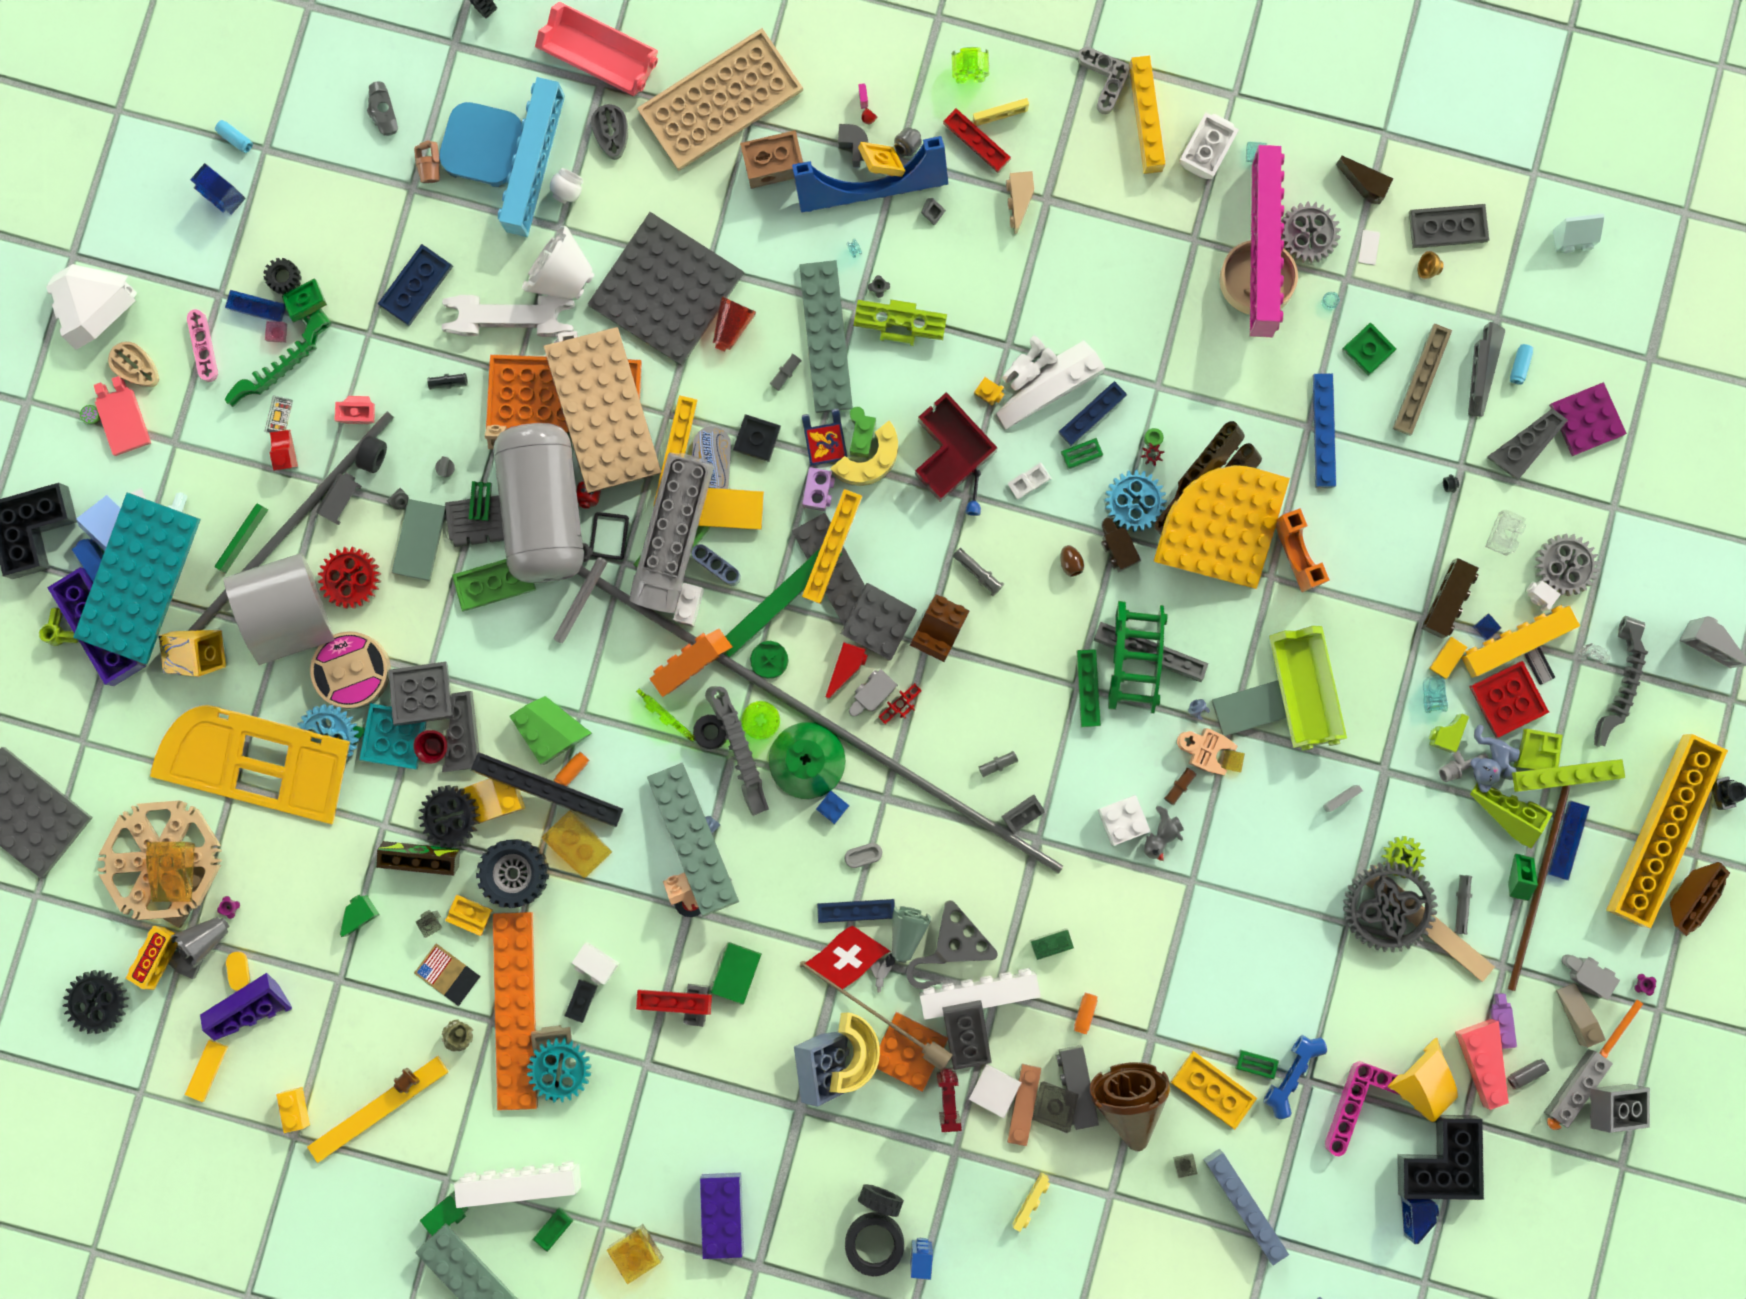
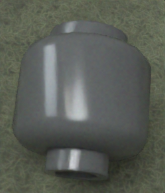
(908, 141)

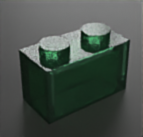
(1051, 944)

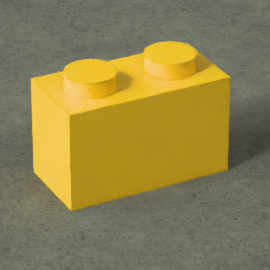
(293, 1110)

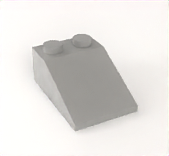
(1714, 641)

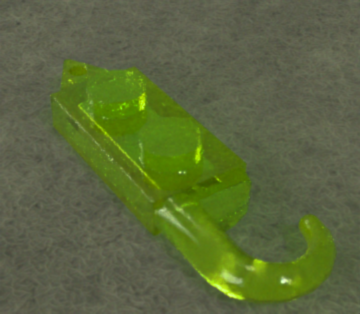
(665, 717)

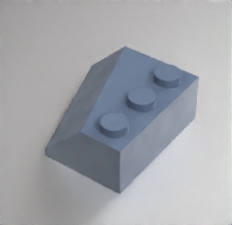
(815, 1064)

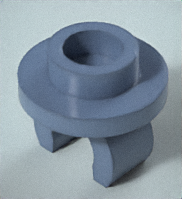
(1197, 707)

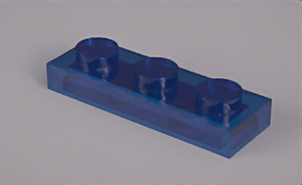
(255, 306)

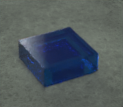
(1487, 626)

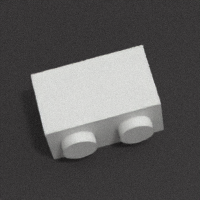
(688, 604)
(595, 964)

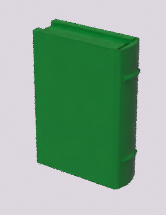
(735, 973)

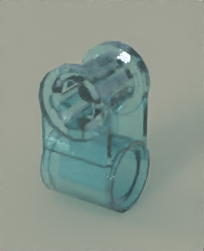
(1435, 696)

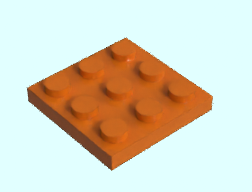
(903, 1057)

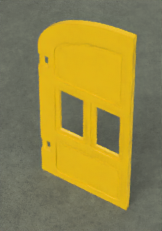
(208, 750)

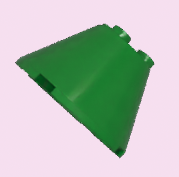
(815, 777)

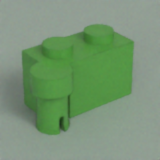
(862, 434)

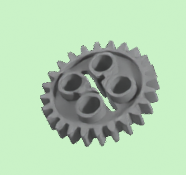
(1326, 232)
(1582, 573)

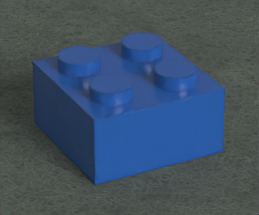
(832, 807)

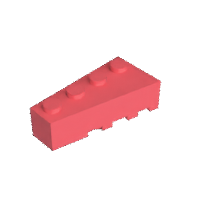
(1485, 1061)

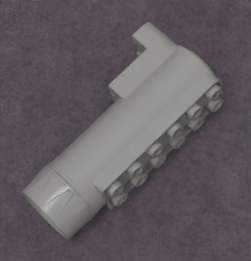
(671, 532)

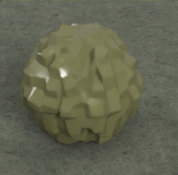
(457, 1035)

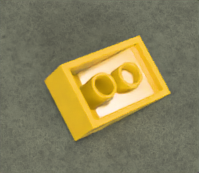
(494, 799)

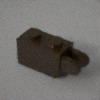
(1119, 546)

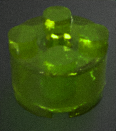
(970, 64)
(756, 710)

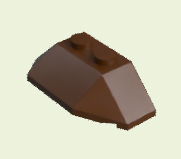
(1698, 896)

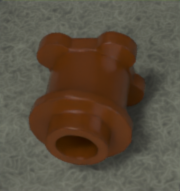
(405, 1081)

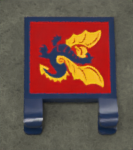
(826, 441)

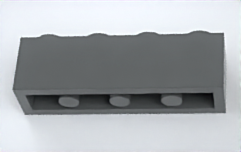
(1077, 1080)

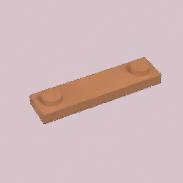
(1024, 1105)

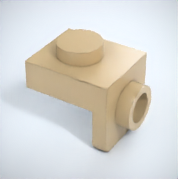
(492, 433)

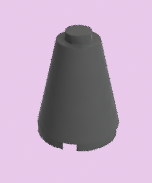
(199, 940)

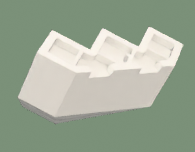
(88, 301)

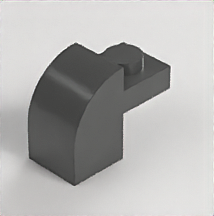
(850, 138)

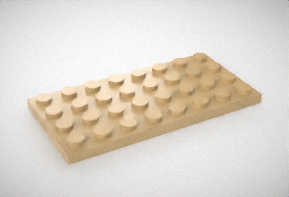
(720, 99)
(602, 410)

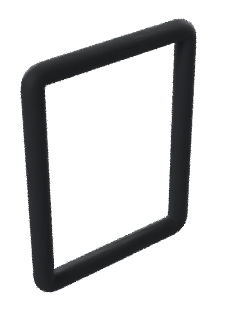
(624, 535)

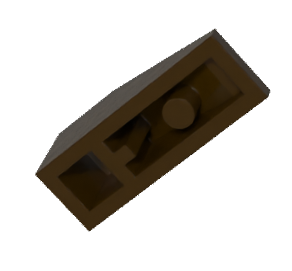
(1367, 181)

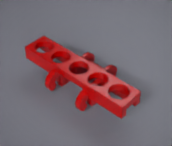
(894, 706)

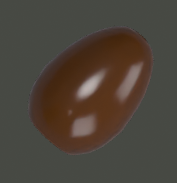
(1071, 561)

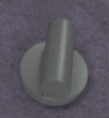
(398, 499)

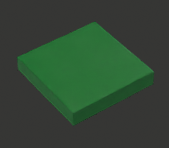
(304, 300)
(1369, 348)

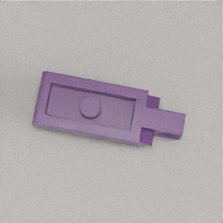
(1504, 1014)

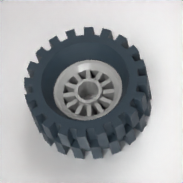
(492, 865)

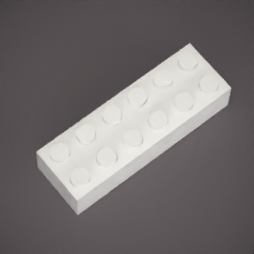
(989, 990)
(517, 1185)

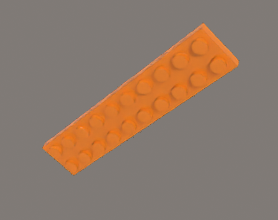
(514, 1009)

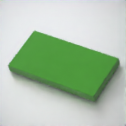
(488, 585)

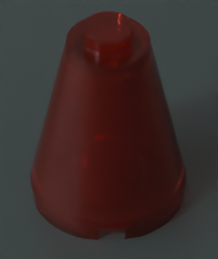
(731, 323)

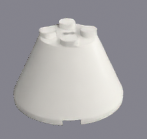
(560, 268)

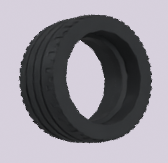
(866, 1267)

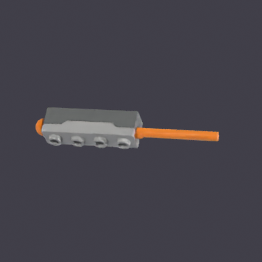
(1585, 1076)

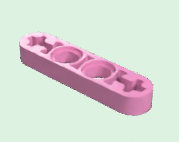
(199, 346)

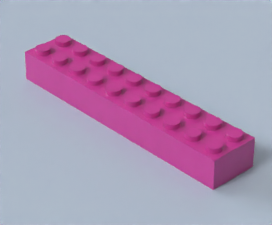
(1266, 241)

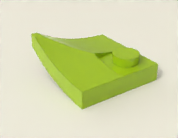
(1539, 750)

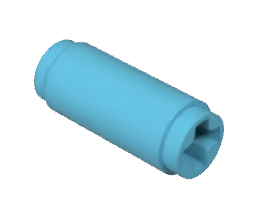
(233, 136)
(1521, 364)

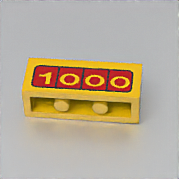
(152, 958)

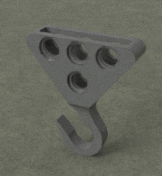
(948, 931)

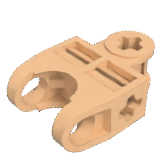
(1205, 748)

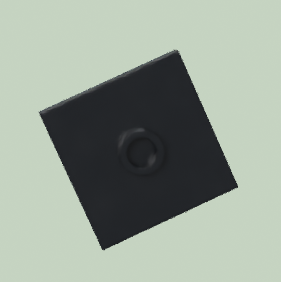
(757, 438)

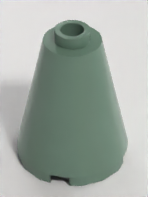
(907, 932)

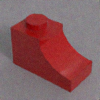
(282, 450)

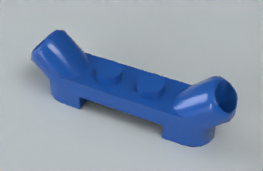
(1278, 1097)

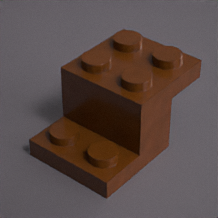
(939, 627)

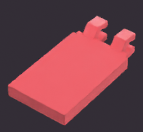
(121, 417)

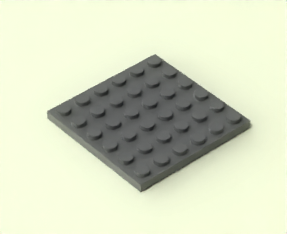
(665, 288)

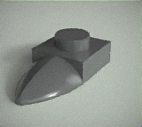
(182, 967)

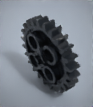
(454, 834)
(81, 993)

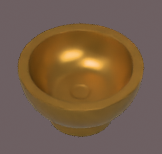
(1429, 265)

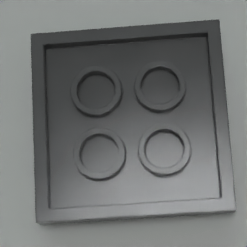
(878, 621)
(420, 693)

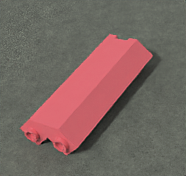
(597, 49)

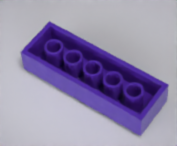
(71, 596)

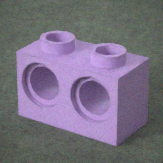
(813, 489)

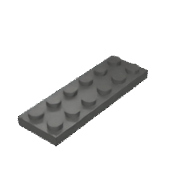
(845, 581)

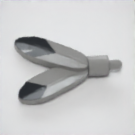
(881, 971)

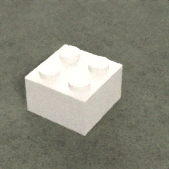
(1123, 820)

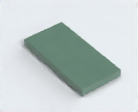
(419, 539)
(1249, 708)

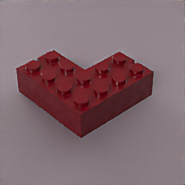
(961, 443)

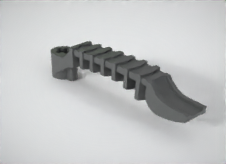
(1632, 632)

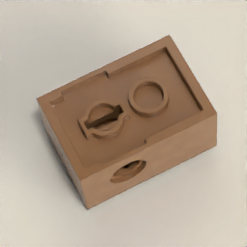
(771, 158)

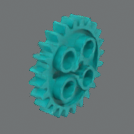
(576, 1072)

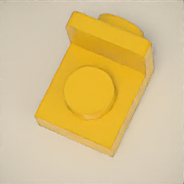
(989, 391)

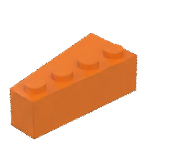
(690, 662)

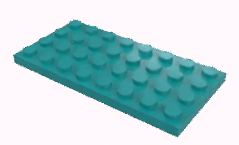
(137, 578)

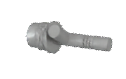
(1453, 769)

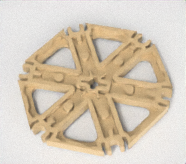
(136, 861)

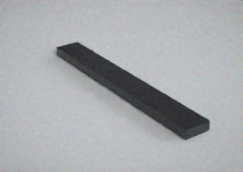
(546, 789)

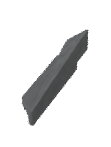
(1484, 366)

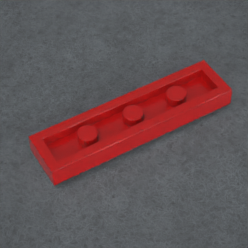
(976, 140)
(674, 1002)

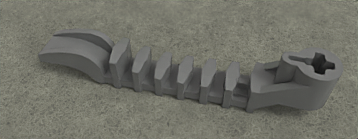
(725, 711)

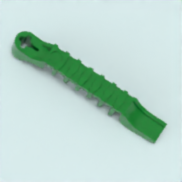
(315, 324)

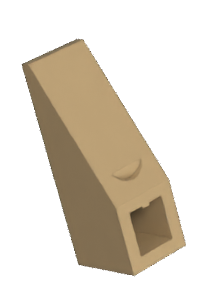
(1021, 192)

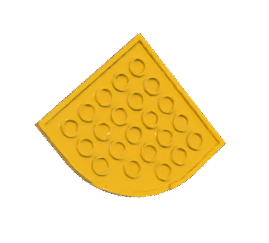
(1224, 524)

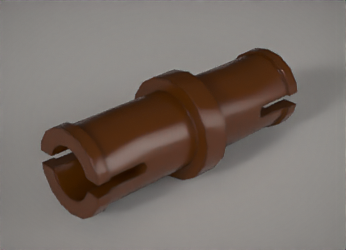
(1180, 786)

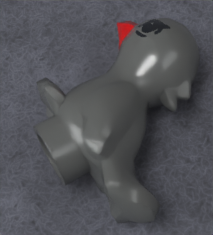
(1167, 832)

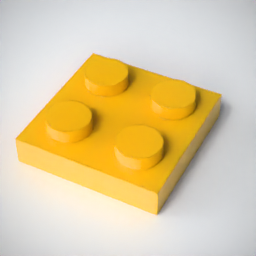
(881, 159)

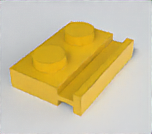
(469, 915)

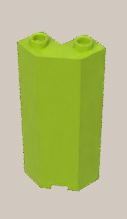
(1308, 687)

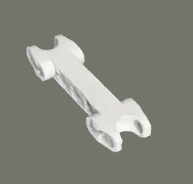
(476, 315)

